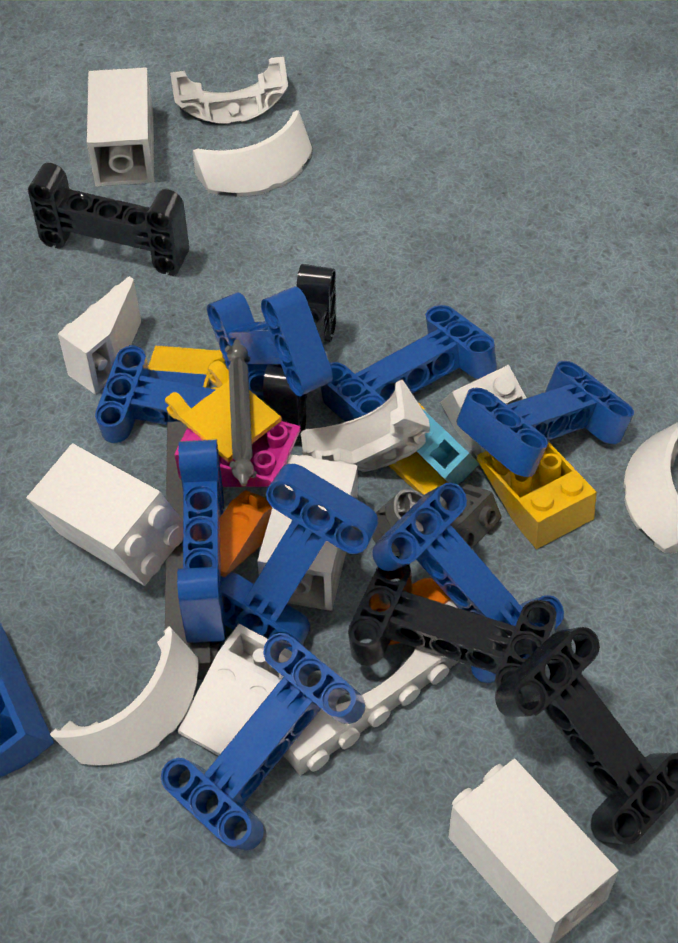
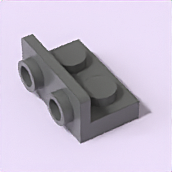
(478, 516)

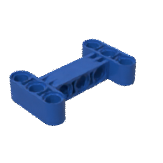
(283, 338)
(450, 345)
(146, 395)
(521, 430)
(452, 561)
(201, 572)
(264, 604)
(261, 743)

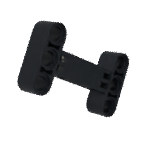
(67, 211)
(320, 292)
(443, 628)
(593, 735)

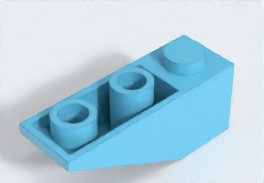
(446, 454)

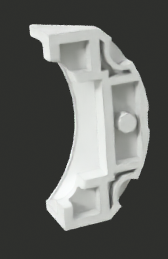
(235, 105)
(258, 166)
(373, 439)
(650, 489)
(146, 719)

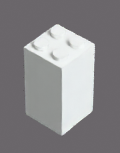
(120, 127)
(108, 513)
(322, 578)
(530, 852)

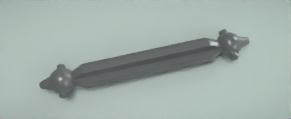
(240, 413)

